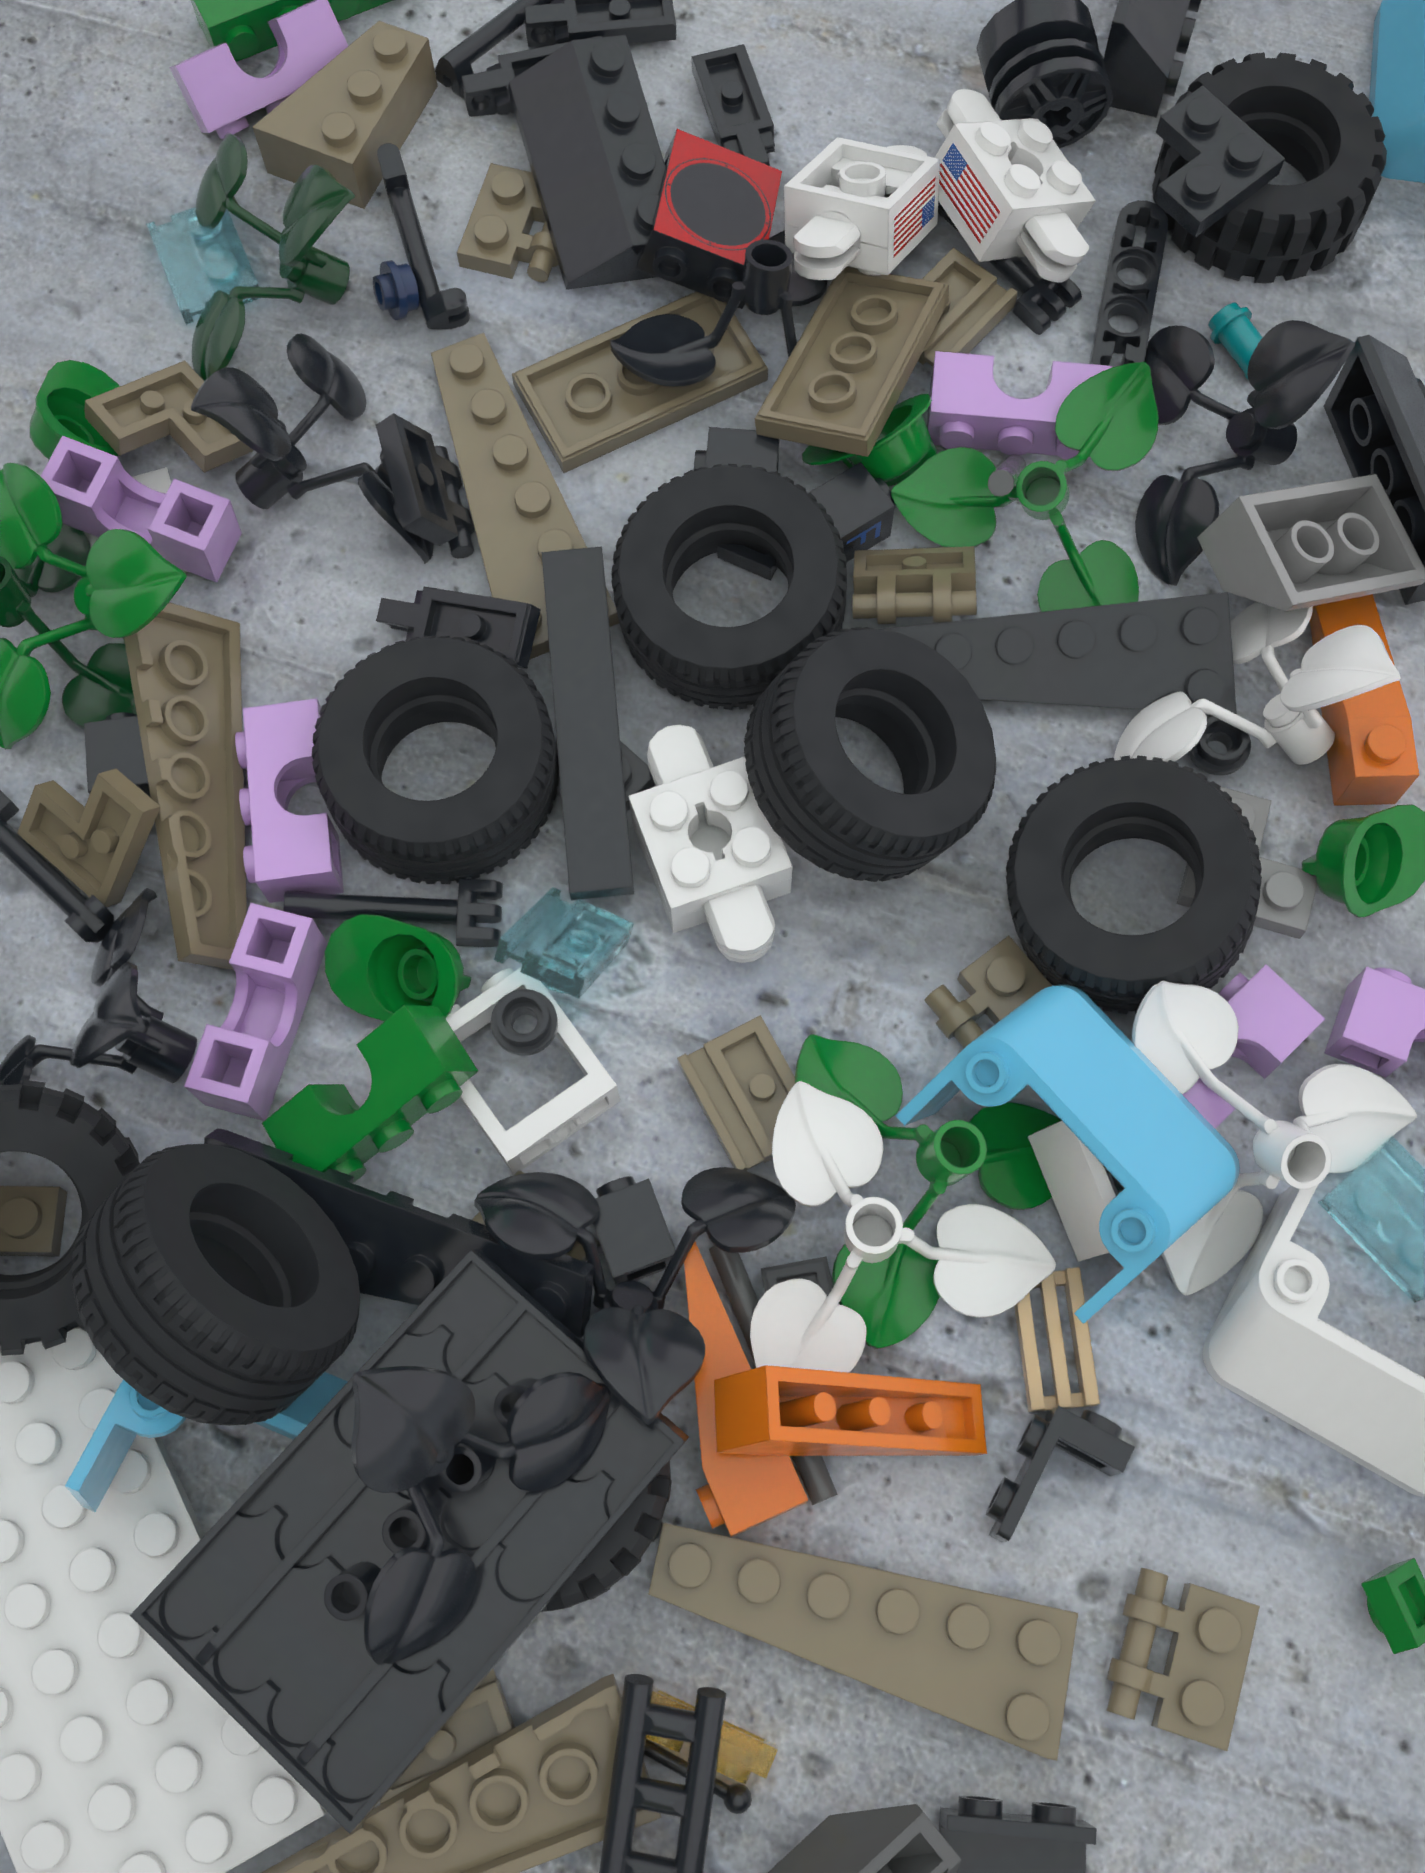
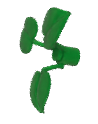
(1104, 419)
(118, 593)
(900, 1290)

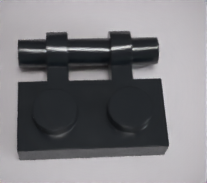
(425, 486)

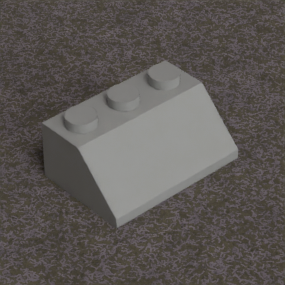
(1312, 545)

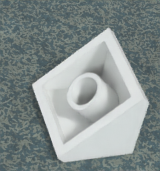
(1077, 1185)

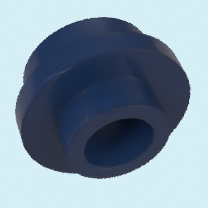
(396, 289)

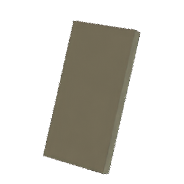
(852, 361)
(596, 405)

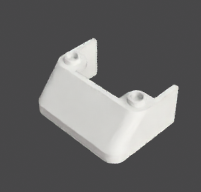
(1307, 1371)

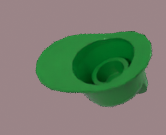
(62, 406)
(898, 450)
(1371, 859)
(387, 963)

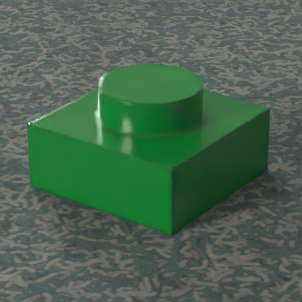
(1398, 1604)

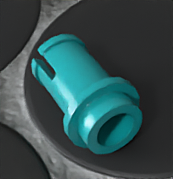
(1236, 333)

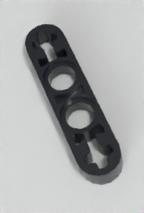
(1128, 299)

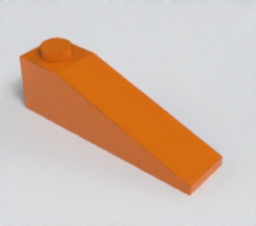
(1374, 737)
(846, 1414)
(740, 1487)

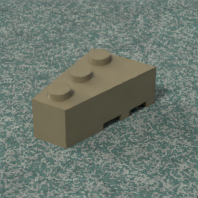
(351, 109)

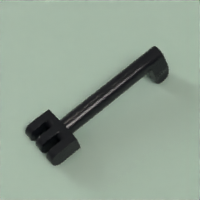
(459, 59)
(1040, 298)
(440, 308)
(461, 912)
(85, 916)

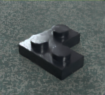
(1223, 157)

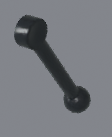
(735, 1796)

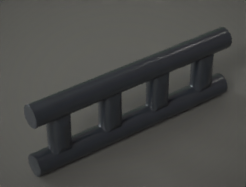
(632, 1792)

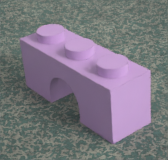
(224, 94)
(976, 414)
(184, 525)
(287, 848)
(274, 971)
(1378, 1021)
(1271, 1026)

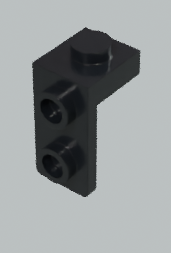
(1084, 1437)

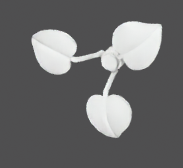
(1330, 672)
(1342, 1123)
(832, 1146)

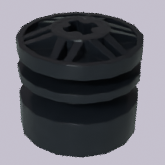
(1046, 66)

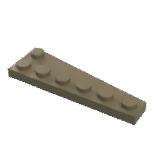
(505, 479)
(188, 716)
(931, 1643)
(497, 1808)

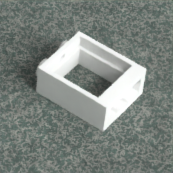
(559, 1116)

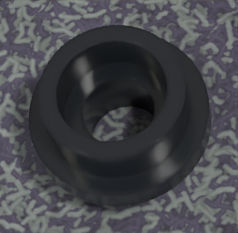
(1234, 739)
(524, 1003)

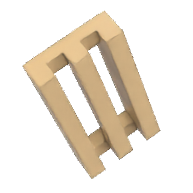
(1088, 1395)

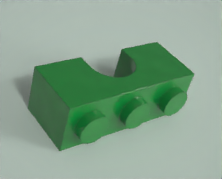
(413, 1072)

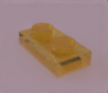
(738, 1751)

